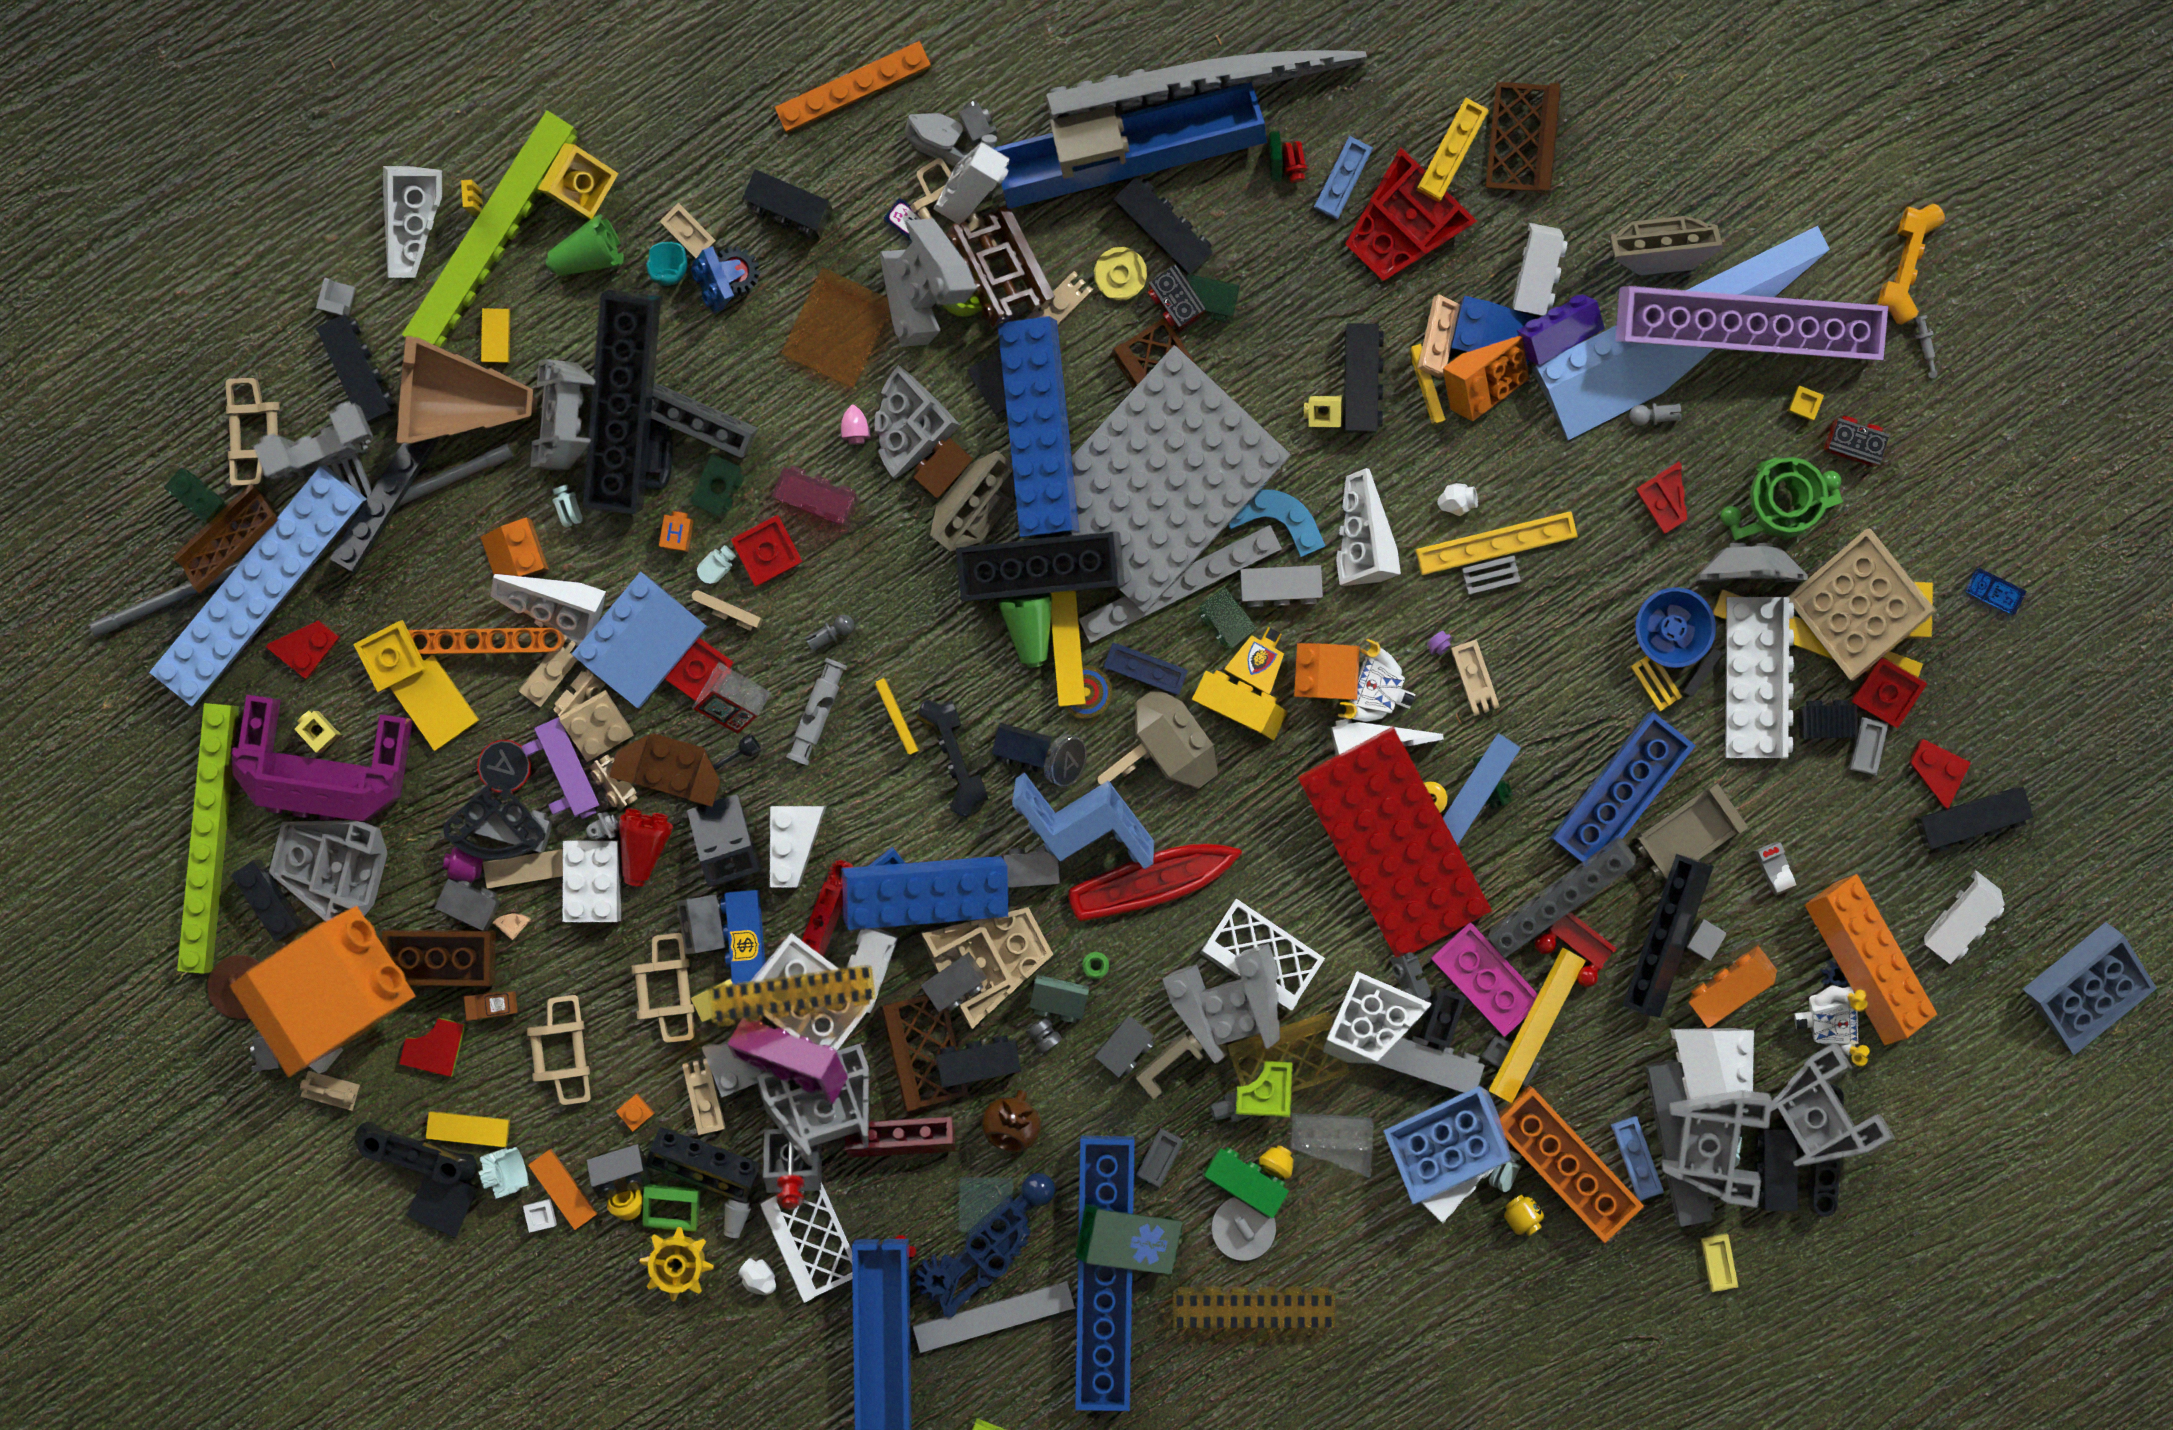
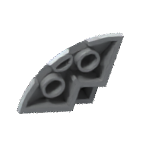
(909, 423)

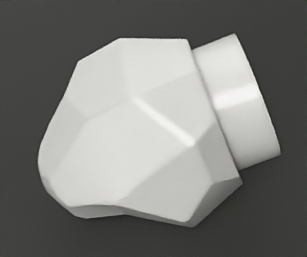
(1458, 499)
(757, 1277)

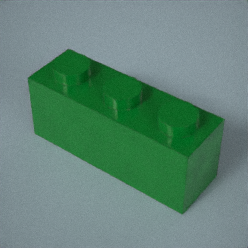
(1245, 1182)

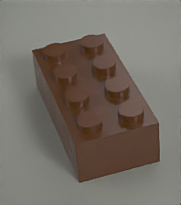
(443, 956)

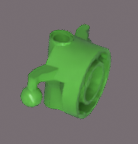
(1808, 493)

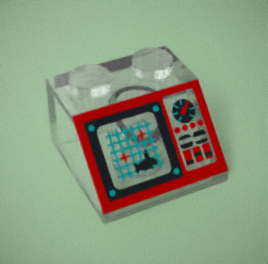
(731, 699)

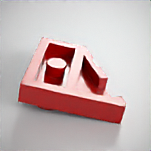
(305, 647)
(1939, 769)

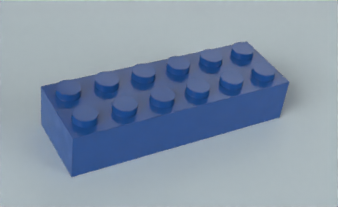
(1623, 788)
(925, 892)

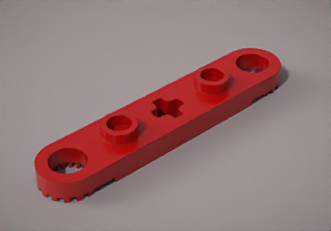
(826, 910)

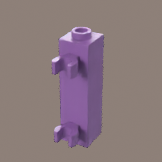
(566, 767)

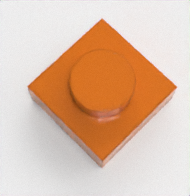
(635, 1112)

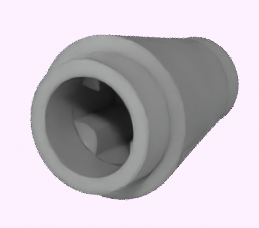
(735, 1217)

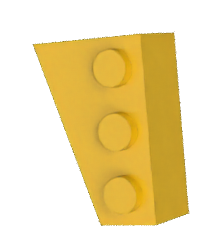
(1240, 703)

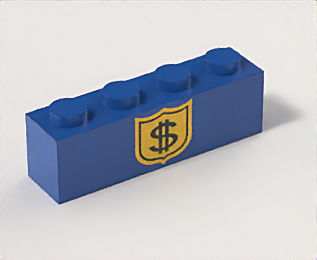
(744, 934)

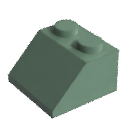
(1059, 998)

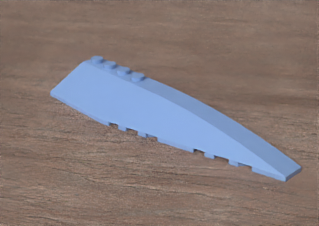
(1612, 377)

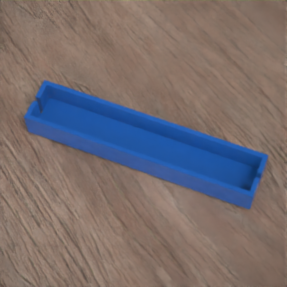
(1156, 141)
(881, 1334)

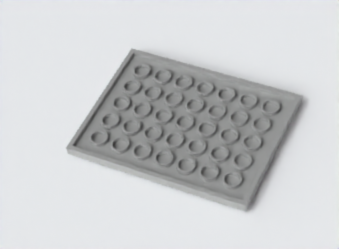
(1170, 473)

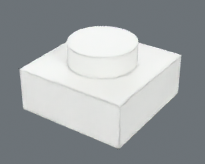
(539, 1215)

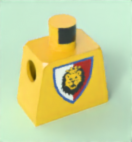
(1258, 661)

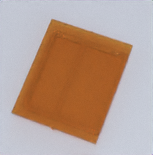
(837, 327)

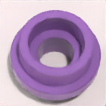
(1439, 643)

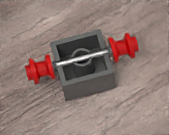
(787, 1171)

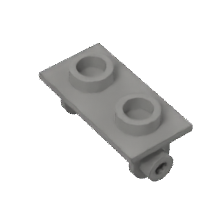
(605, 826)

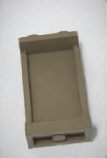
(1690, 830)

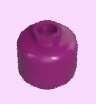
(462, 866)

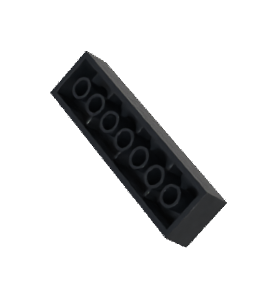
(621, 401)

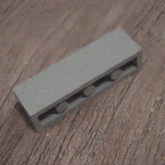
(1434, 1064)

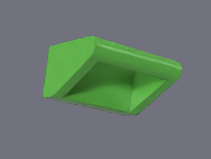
(673, 1193)

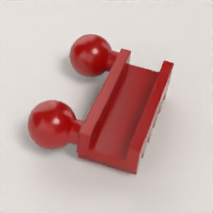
(1582, 940)

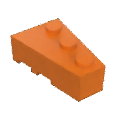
(1733, 986)

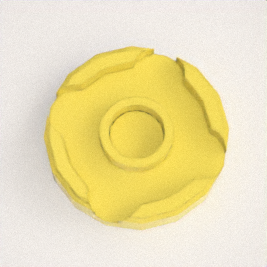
(1120, 273)

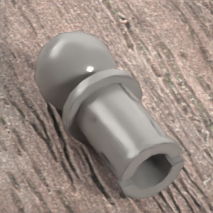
(1641, 414)

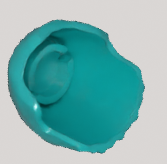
(667, 263)

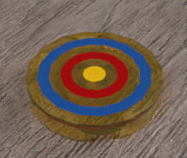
(1097, 694)

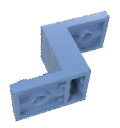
(1083, 821)

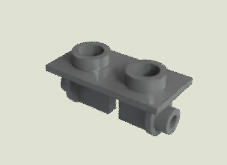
(1405, 970)

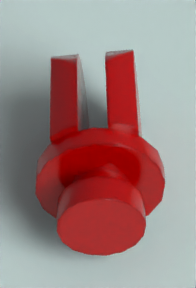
(1294, 161)

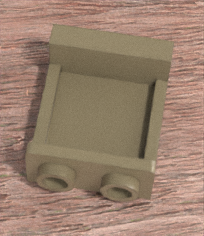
(1088, 138)
(1163, 1059)

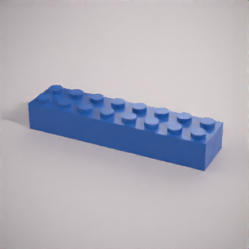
(1038, 427)

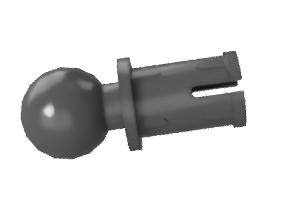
(842, 625)

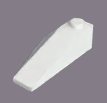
(409, 213)
(1367, 542)
(553, 603)
(1349, 734)

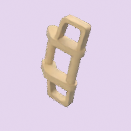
(921, 205)
(234, 413)
(683, 985)
(578, 1047)

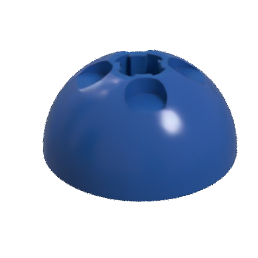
(1688, 621)

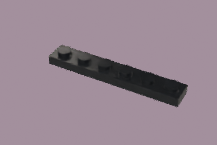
(382, 504)

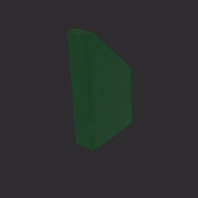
(1275, 156)

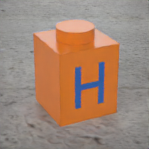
(676, 532)

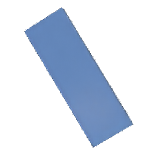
(1343, 178)
(1637, 1158)

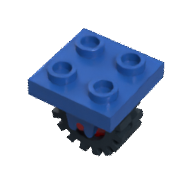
(724, 275)

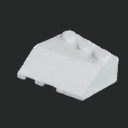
(1372, 1020)
(1715, 1060)

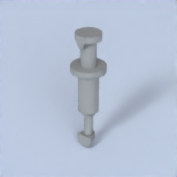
(1926, 343)

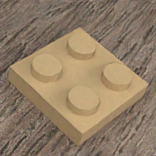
(596, 725)

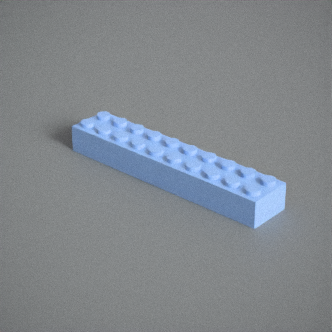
(258, 585)

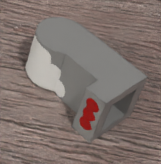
(1775, 868)

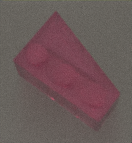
(816, 496)

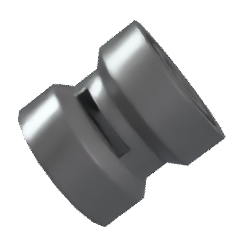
(1041, 1029)

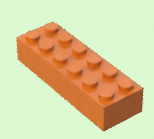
(1871, 959)
(1568, 1164)

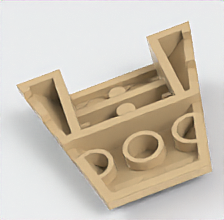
(1004, 949)

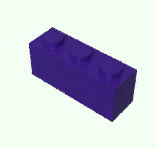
(1561, 329)

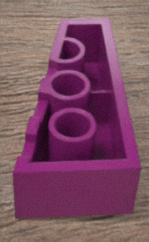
(789, 1057)

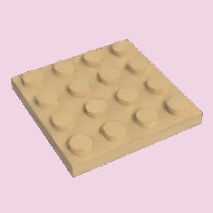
(1861, 604)

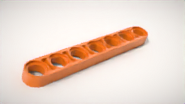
(485, 640)

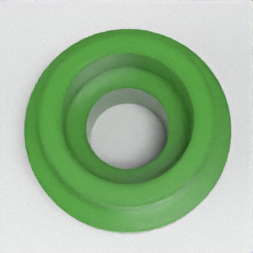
(1095, 974)

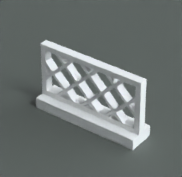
(1226, 961)
(792, 1255)

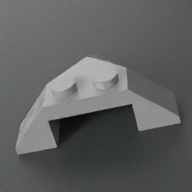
(1752, 562)

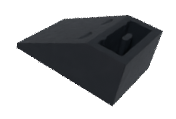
(723, 840)

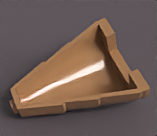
(454, 395)

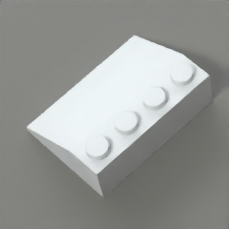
(824, 1025)

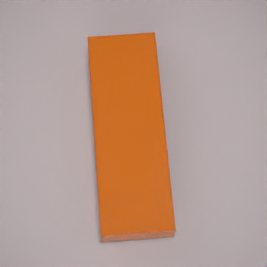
(562, 1189)

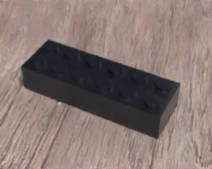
(1040, 566)

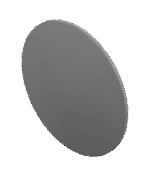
(1242, 1230)

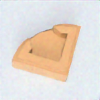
(512, 924)

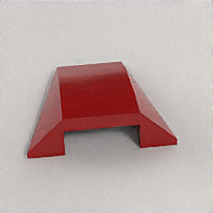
(1403, 222)

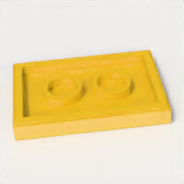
(435, 704)

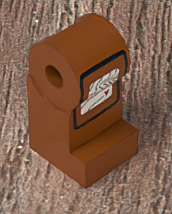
(490, 1004)

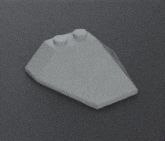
(330, 864)

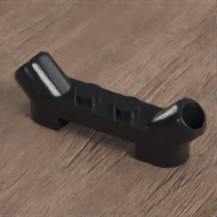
(944, 718)
(413, 1154)

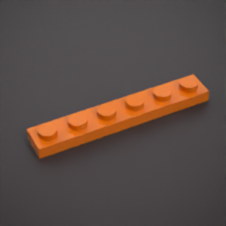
(853, 86)

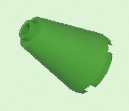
(586, 249)
(1029, 626)

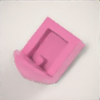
(854, 426)

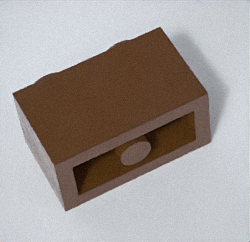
(942, 468)

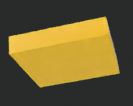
(390, 655)

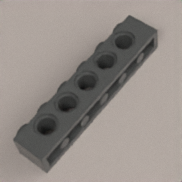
(702, 421)
(1562, 896)

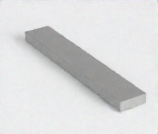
(994, 1316)

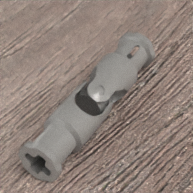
(810, 728)

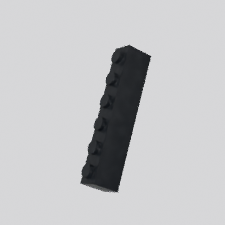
(1668, 935)

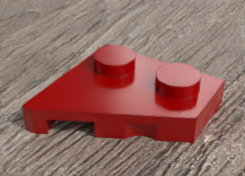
(1665, 498)

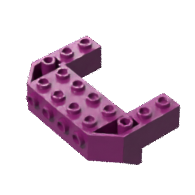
(317, 784)

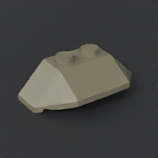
(1665, 244)
(974, 502)
(1174, 739)

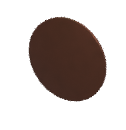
(221, 977)

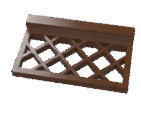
(1546, 132)
(1130, 364)
(226, 528)
(901, 1056)

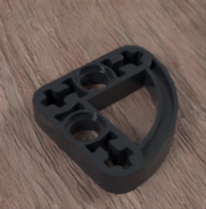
(490, 807)

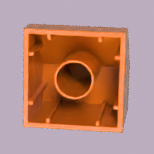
(322, 991)

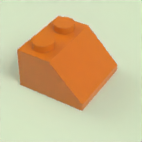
(515, 549)
(1327, 671)

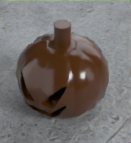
(1011, 1123)

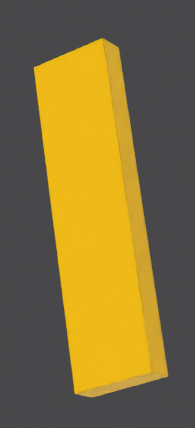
(1452, 149)

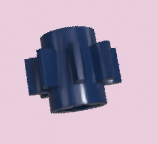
(1829, 973)

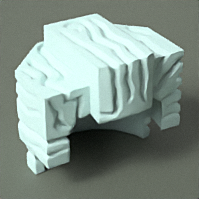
(503, 1171)

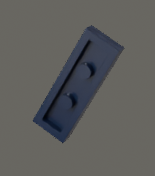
(1145, 668)

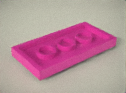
(1486, 978)

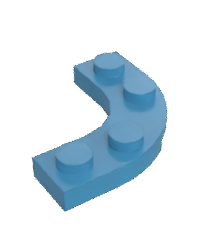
(1288, 512)

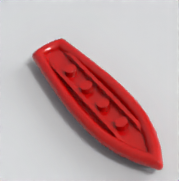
(1132, 887)

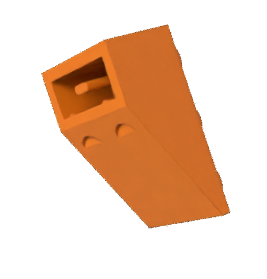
(1485, 377)

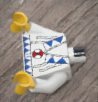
(1377, 687)
(1834, 1020)

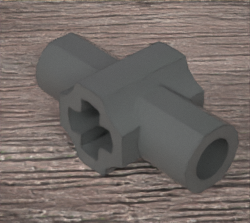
(1227, 1108)

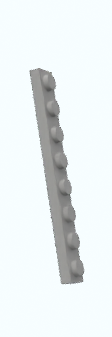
(1195, 577)

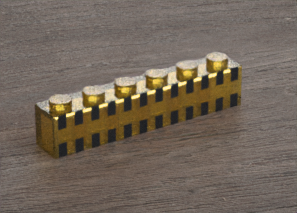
(791, 993)
(1253, 1308)

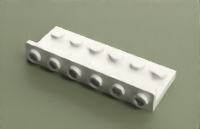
(1758, 677)

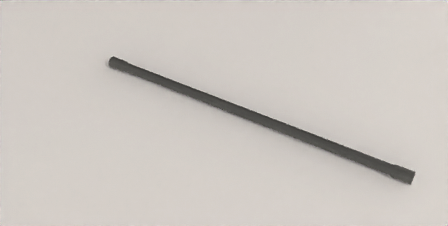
(114, 621)

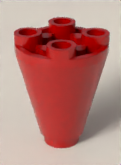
(641, 843)

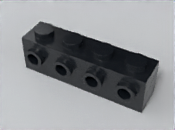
(703, 1164)

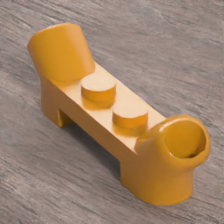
(1914, 226)

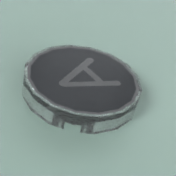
(1066, 760)

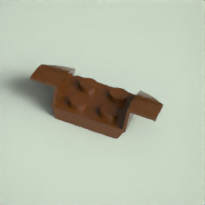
(668, 767)

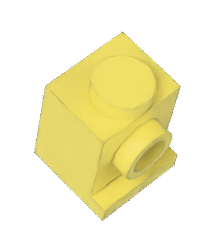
(1333, 418)
(306, 727)

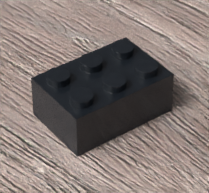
(787, 205)

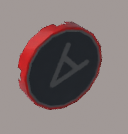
(504, 763)

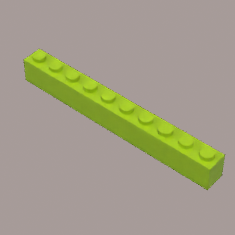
(490, 233)
(208, 838)

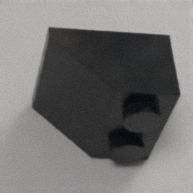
(1021, 745)

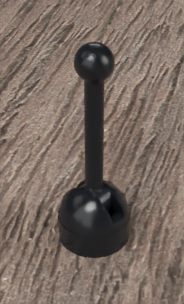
(747, 746)

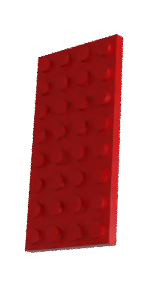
(1394, 843)

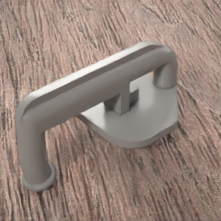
(937, 135)

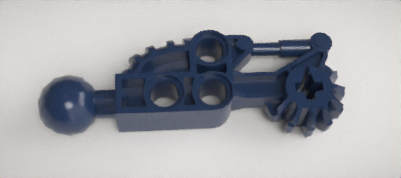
(1003, 1243)

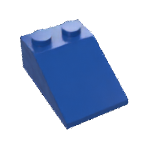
(1484, 324)

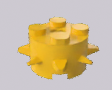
(665, 1275)

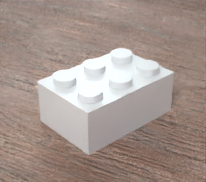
(591, 881)

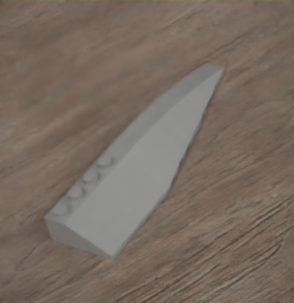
(1183, 81)

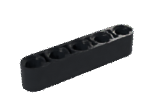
(1831, 1187)

